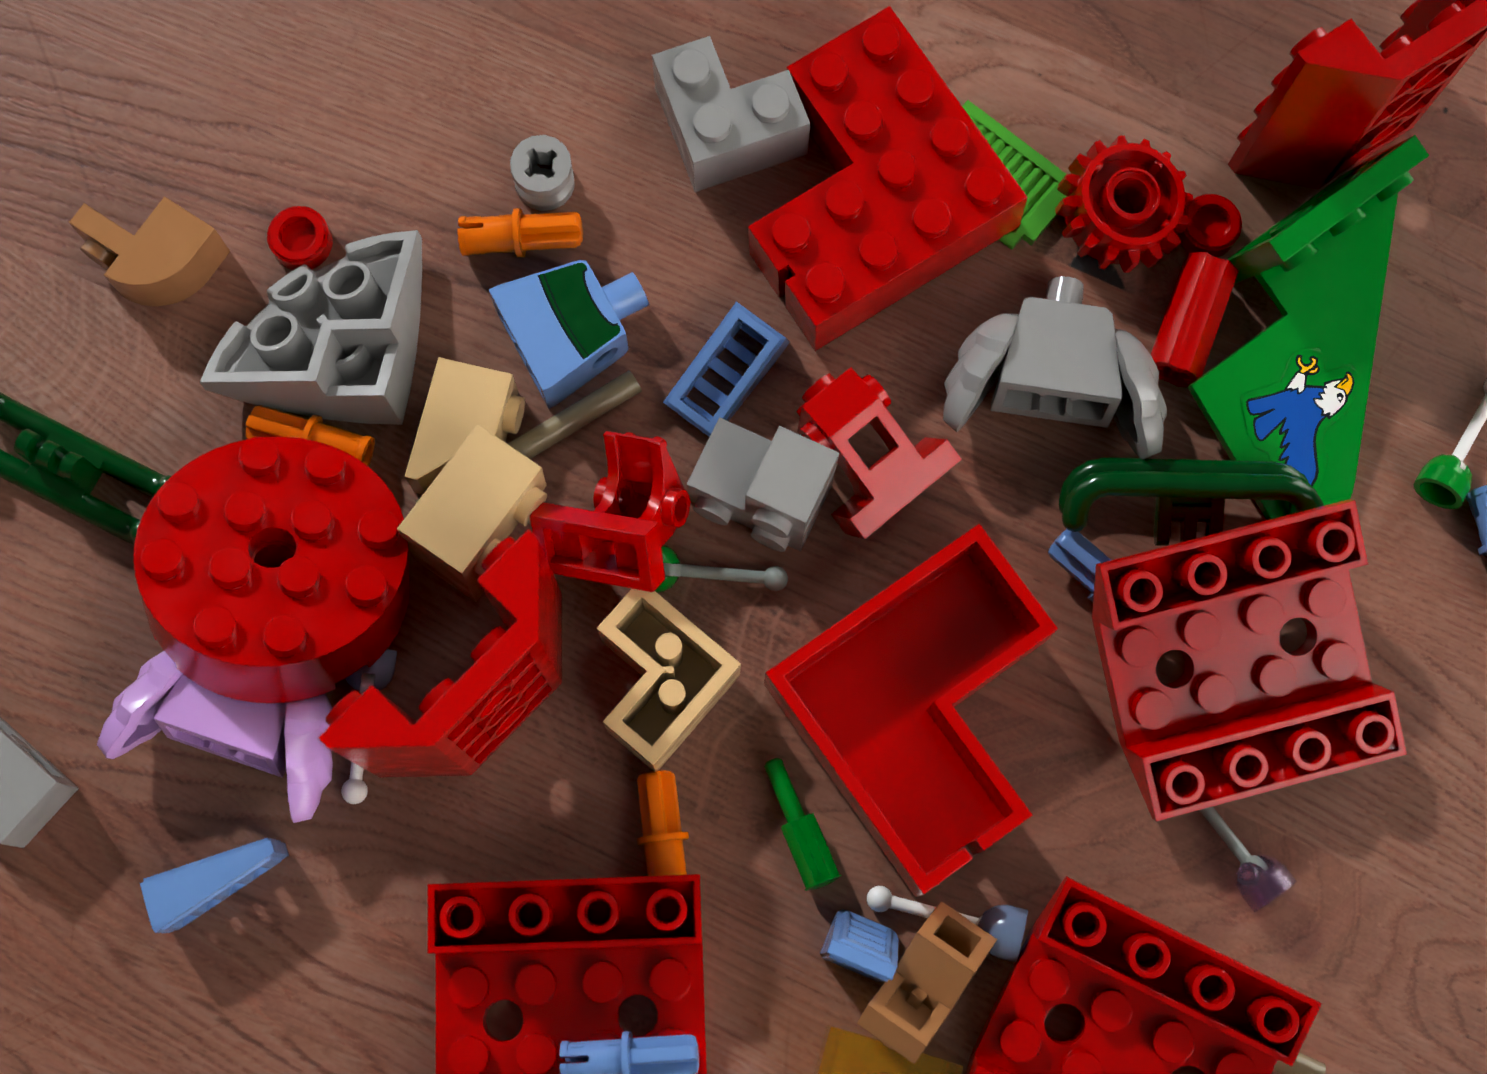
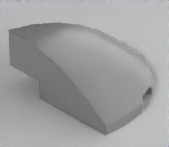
(332, 337)

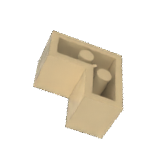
(472, 509)
(679, 670)

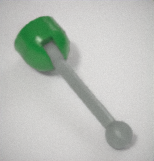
(773, 578)

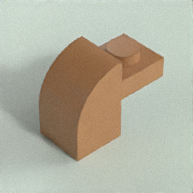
(162, 261)
(927, 982)

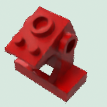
(841, 408)
(630, 522)

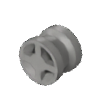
(546, 187)

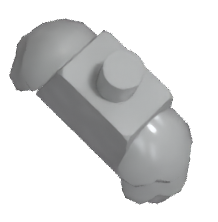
(1060, 366)

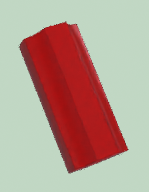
(1193, 318)

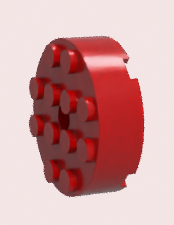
(273, 568)

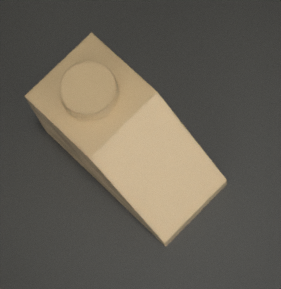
(457, 402)

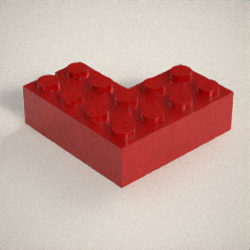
(908, 191)
(882, 698)

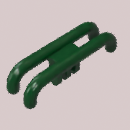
(69, 466)
(1183, 489)

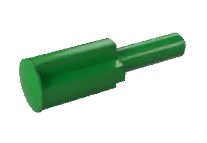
(802, 832)

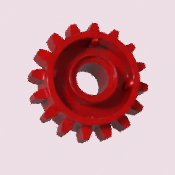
(1141, 177)

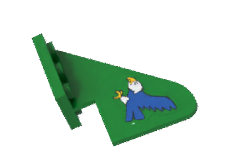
(1306, 378)

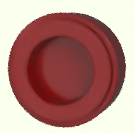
(1213, 226)
(299, 237)

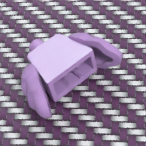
(250, 733)

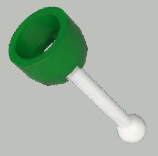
(1446, 478)

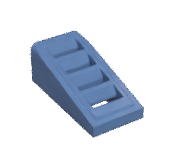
(722, 338)
(192, 889)
(861, 946)

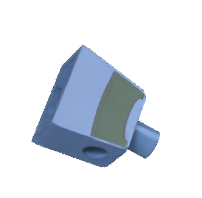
(567, 324)

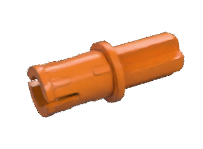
(519, 232)
(275, 423)
(661, 824)

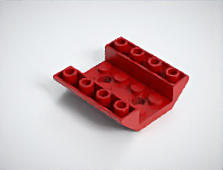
(1349, 99)
(488, 702)
(1244, 707)
(566, 960)
(1142, 996)

